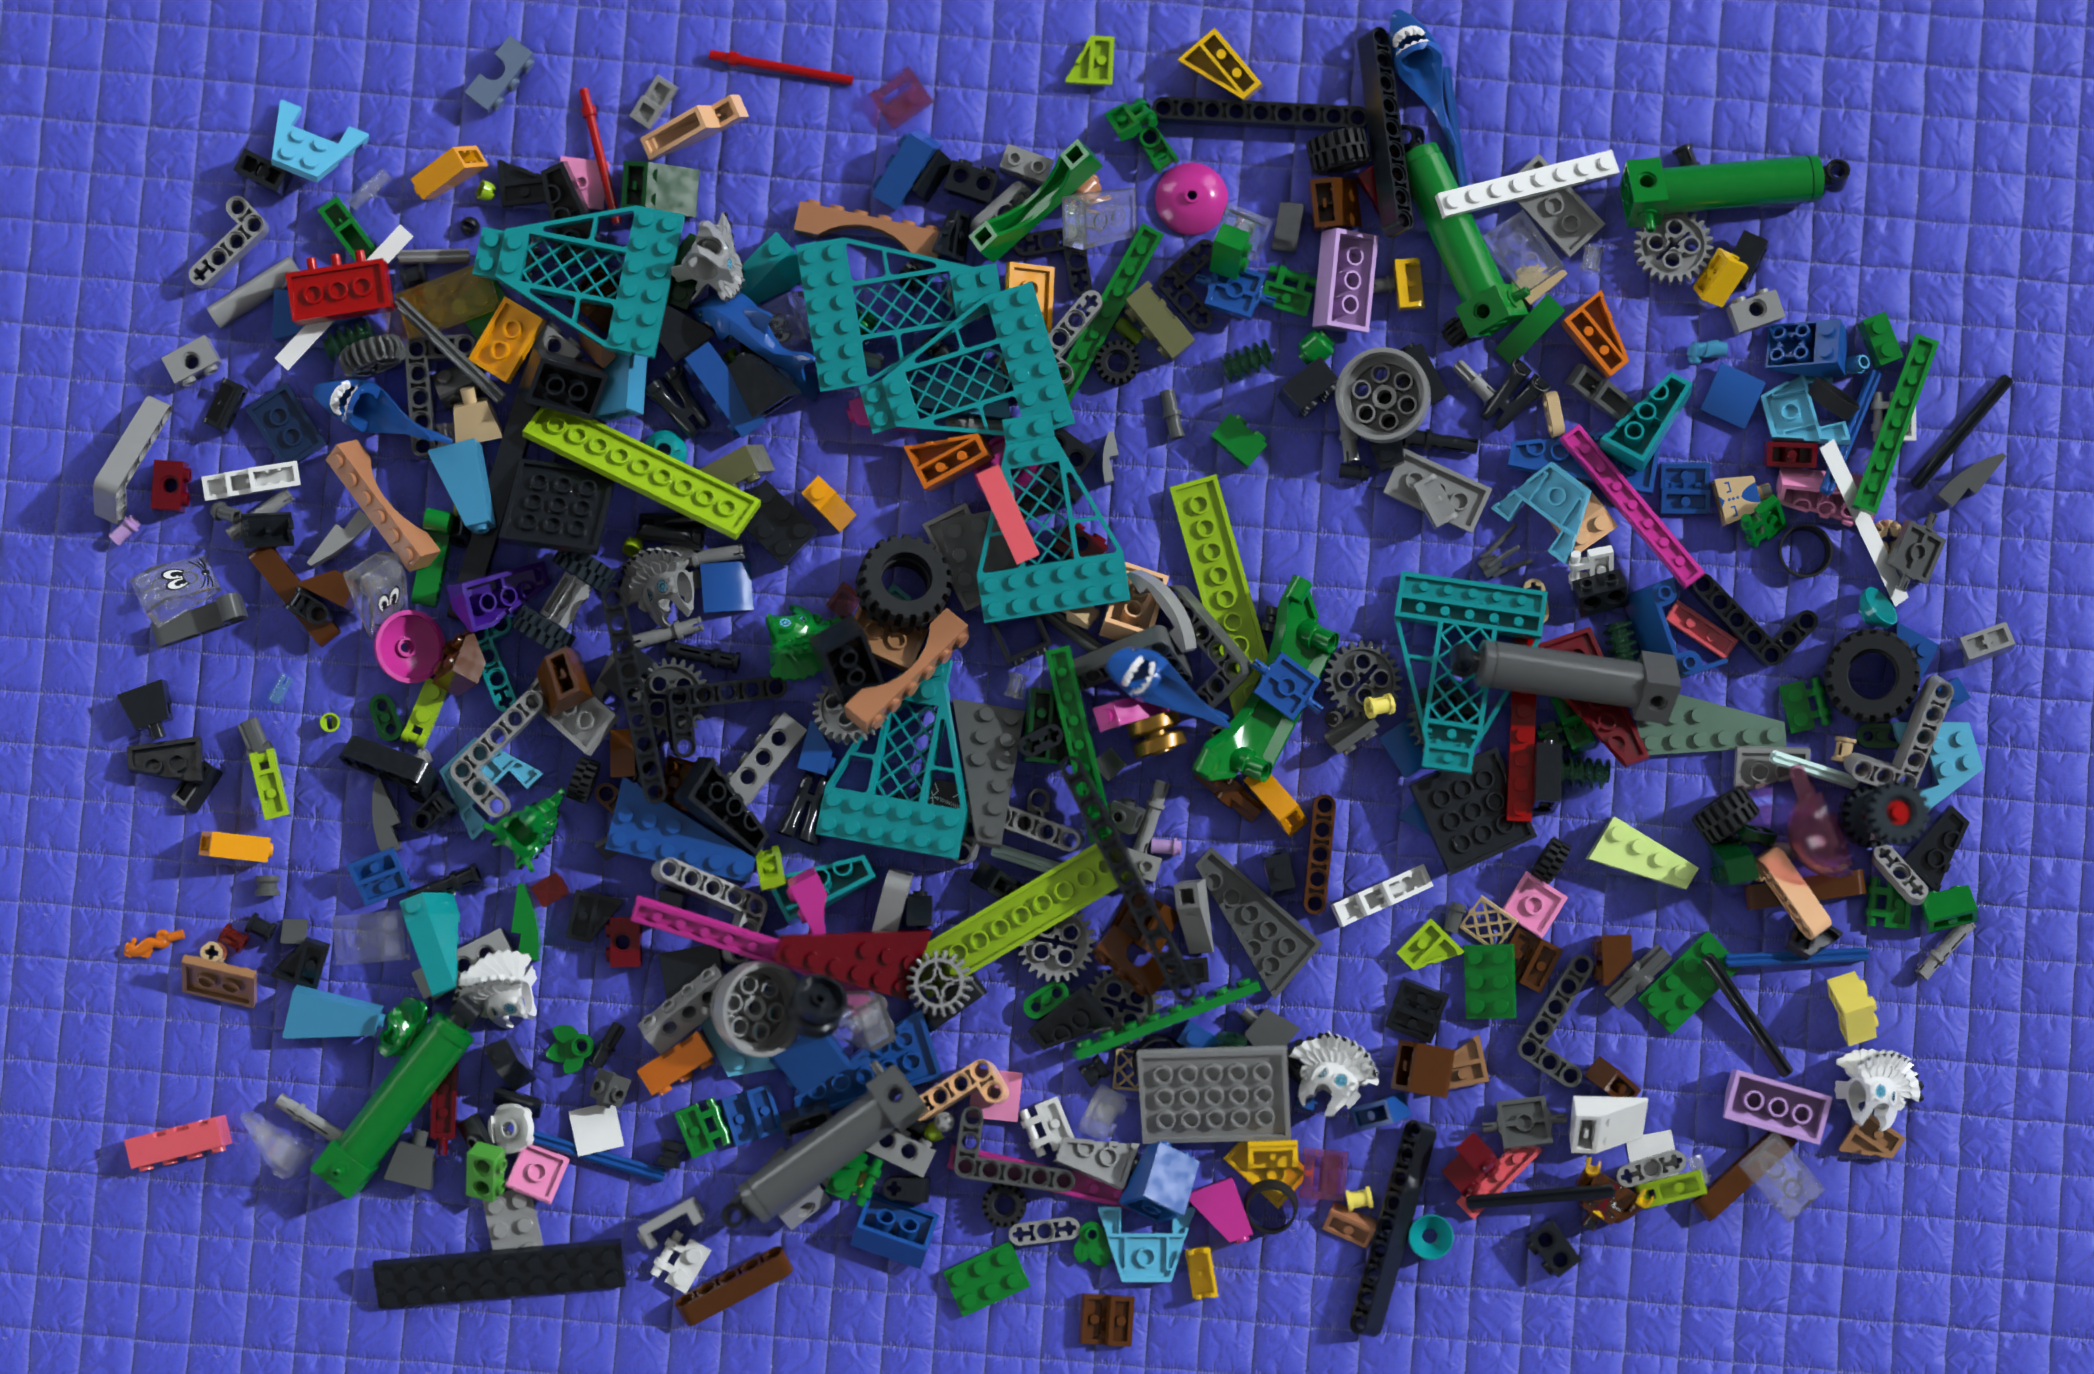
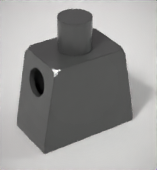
(1267, 1028)
(413, 1162)

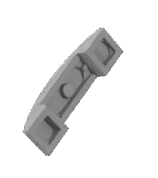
(1183, 632)

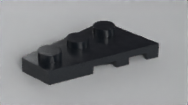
(1387, 454)
(1936, 847)

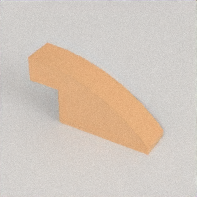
(694, 126)

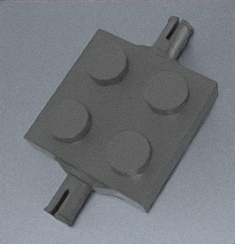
(1916, 551)
(1524, 1123)

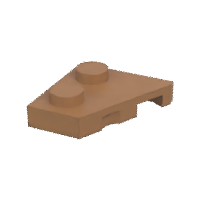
(1469, 1065)
(1871, 1141)

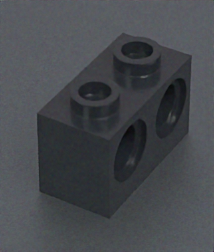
(969, 189)
(1073, 446)
(1600, 593)
(1557, 1244)

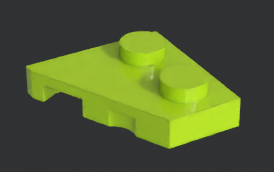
(1094, 63)
(1428, 946)

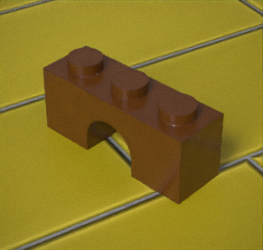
(1112, 952)

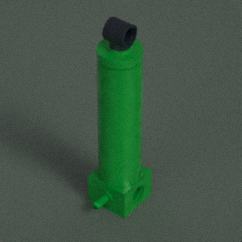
(1654, 191)
(1485, 297)
(356, 1154)

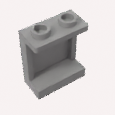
(690, 1206)

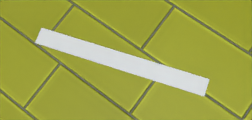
(312, 332)
(1863, 521)

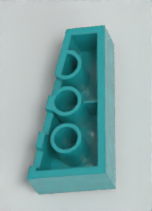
(1644, 428)
(838, 879)

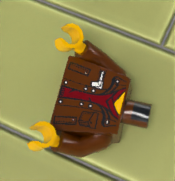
(1611, 1210)

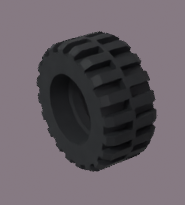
(912, 555)
(1879, 642)

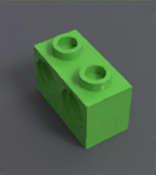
(485, 1172)

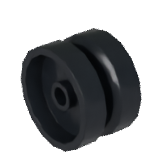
(816, 1006)

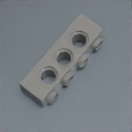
(778, 754)
(495, 941)
(681, 1020)
(917, 1164)

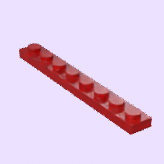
(1521, 753)

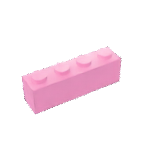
(1800, 491)

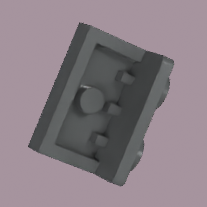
(448, 385)
(1347, 733)

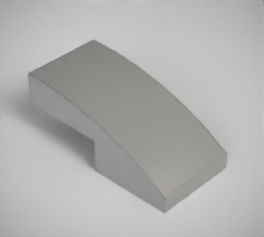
(654, 102)
(1110, 452)

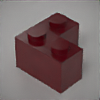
(1471, 1165)

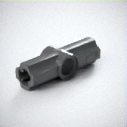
(256, 740)
(1637, 976)

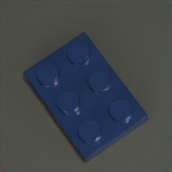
(286, 425)

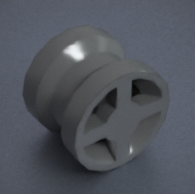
(267, 886)

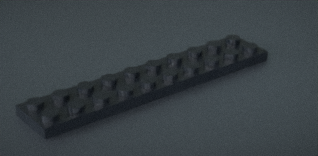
(499, 1273)

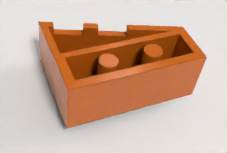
(1596, 335)
(948, 459)
(677, 1064)

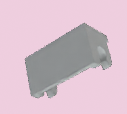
(1434, 501)
(1986, 644)

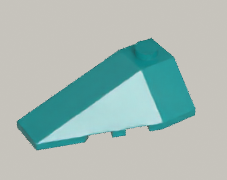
(770, 270)
(434, 933)

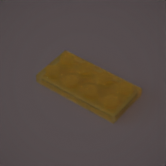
(450, 300)

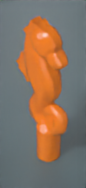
(144, 948)

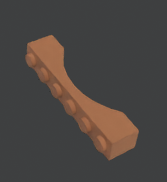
(819, 221)
(354, 470)
(873, 704)

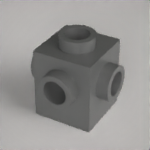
(1126, 815)
(609, 1088)

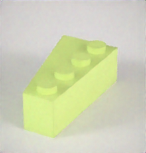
(1637, 854)

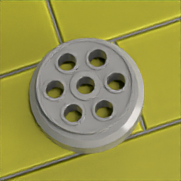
(1362, 371)
(773, 1032)

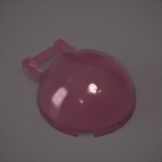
(1814, 832)

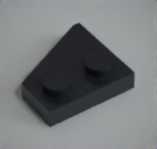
(519, 186)
(953, 237)
(590, 914)
(1807, 948)
(303, 964)

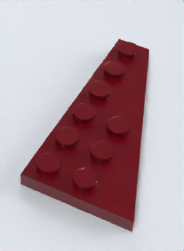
(860, 958)

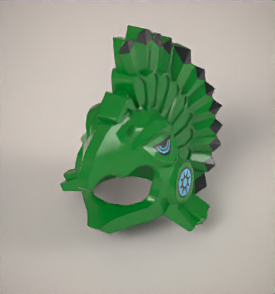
(791, 649)
(528, 829)

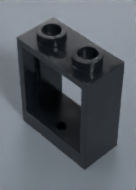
(1020, 657)

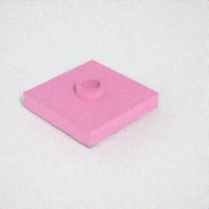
(588, 180)
(1534, 904)
(1005, 1111)
(537, 1173)

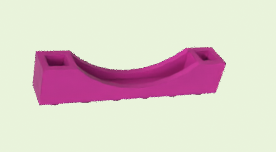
(811, 897)

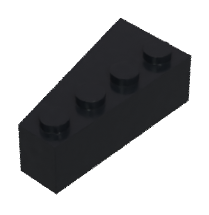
(566, 201)
(715, 803)

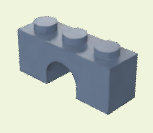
(491, 93)

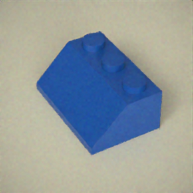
(894, 1230)

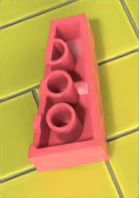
(178, 1142)

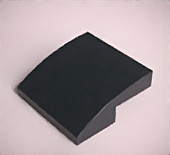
(1417, 1010)

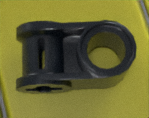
(306, 605)
(437, 810)
(912, 1188)

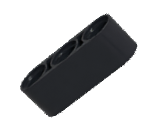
(978, 991)

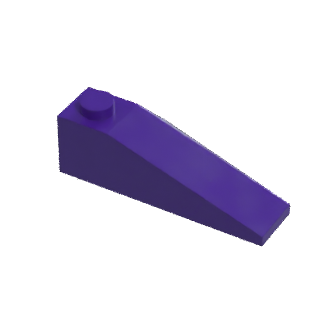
(491, 597)

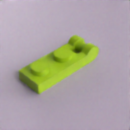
(424, 714)
(269, 784)
(770, 868)
(1674, 1187)

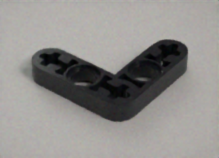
(1068, 253)
(1181, 279)

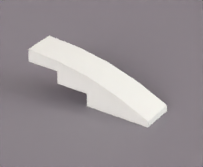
(251, 480)
(1381, 895)

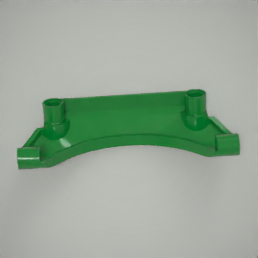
(1258, 729)

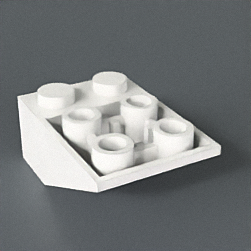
(1605, 1122)

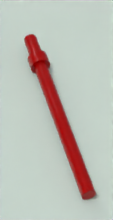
(734, 59)
(589, 113)

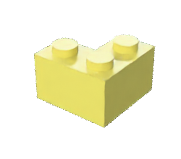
(1853, 1007)

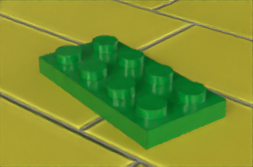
(1684, 984)

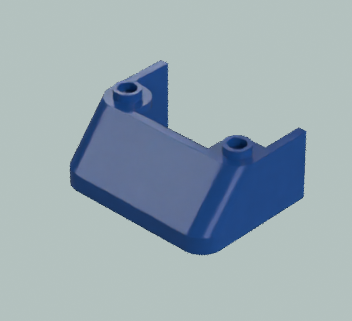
(1653, 630)

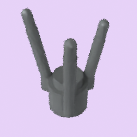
(1490, 564)

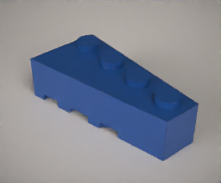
(720, 384)

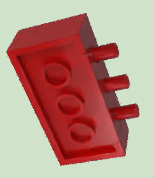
(339, 290)

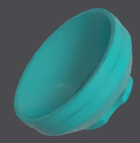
(677, 444)
(1876, 608)
(1442, 1243)

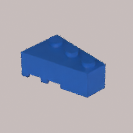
(905, 168)

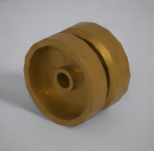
(1157, 737)

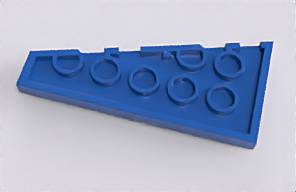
(1537, 453)
(664, 833)
(910, 1052)

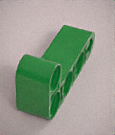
(430, 579)

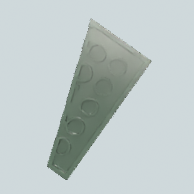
(1708, 728)

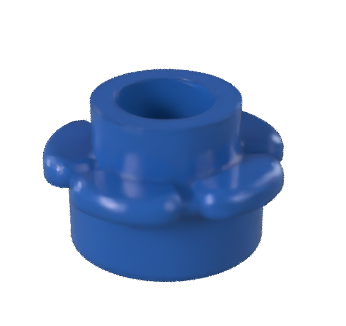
(1309, 1104)

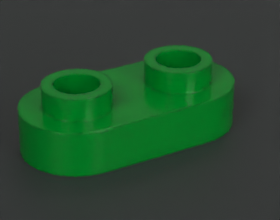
(1045, 998)

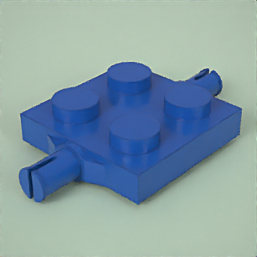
(1233, 296)
(1286, 686)

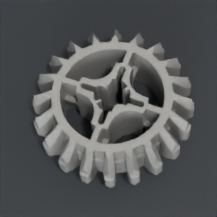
(918, 986)

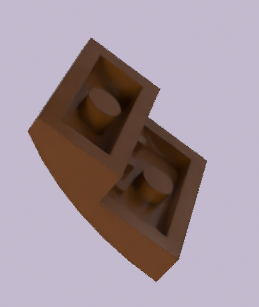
(1533, 959)
(1106, 1319)

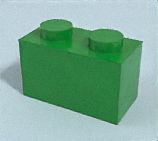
(1230, 252)
(1880, 340)
(1239, 440)
(1949, 908)

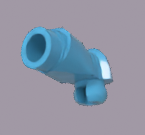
(1706, 349)
(1856, 364)

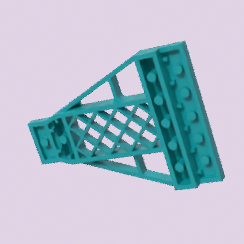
(643, 279)
(833, 309)
(1026, 355)
(1052, 584)
(1467, 607)
(895, 821)

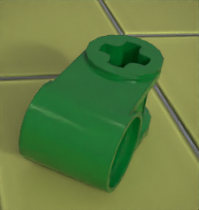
(1157, 150)

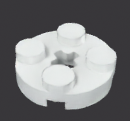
(523, 1127)

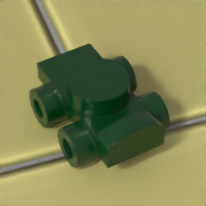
(1550, 731)

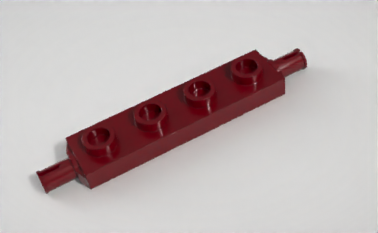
(444, 1110)

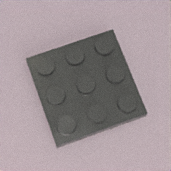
(964, 544)

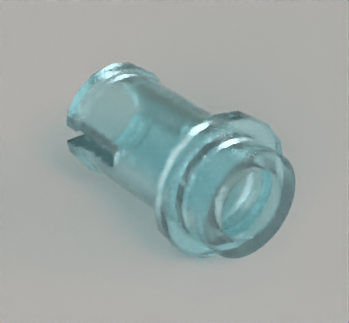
(279, 691)

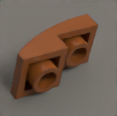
(622, 754)

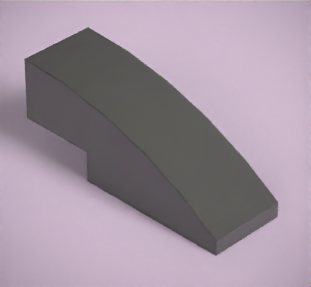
(1599, 392)
(1968, 481)
(385, 817)

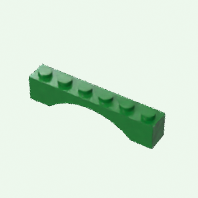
(1002, 232)

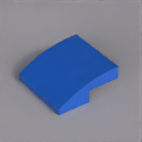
(1732, 395)
(1685, 487)
(727, 587)
(1402, 748)
(379, 876)
(751, 1115)

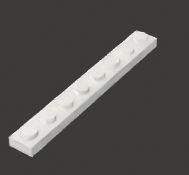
(1526, 184)

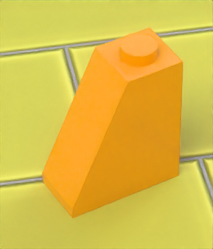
(448, 171)
(828, 504)
(1278, 804)
(235, 846)

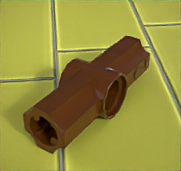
(1233, 795)

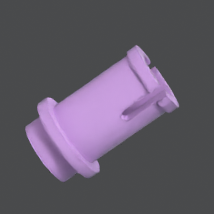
(125, 529)
(1165, 846)

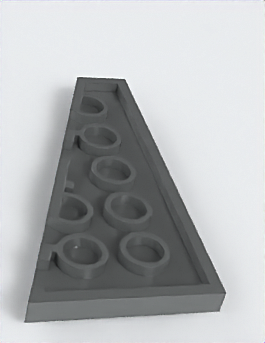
(989, 758)
(1266, 931)

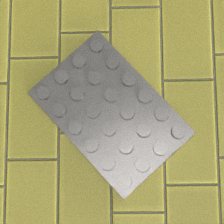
(1214, 1094)

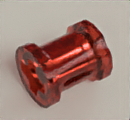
(233, 938)

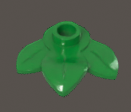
(567, 1049)
(1095, 1248)

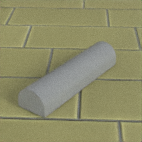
(251, 293)

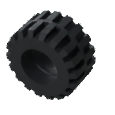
(1338, 151)
(1725, 815)

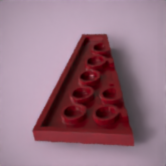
(1608, 722)

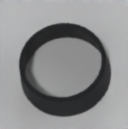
(1833, 399)
(1823, 537)
(1144, 1043)
(1271, 1184)

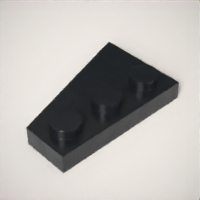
(169, 759)
(1071, 1018)

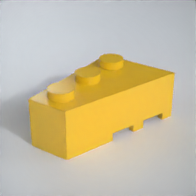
(1221, 65)

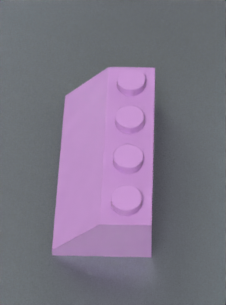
(1345, 281)
(1776, 1106)

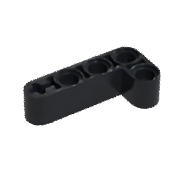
(392, 765)

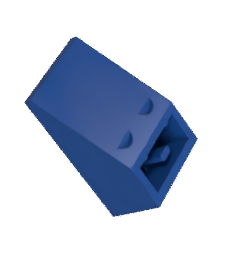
(1808, 348)

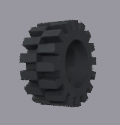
(1106, 373)
(583, 780)
(1551, 860)
(1011, 1218)

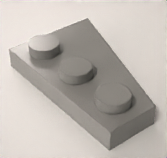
(1754, 769)
(1099, 1160)

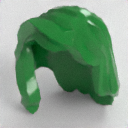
(403, 1026)

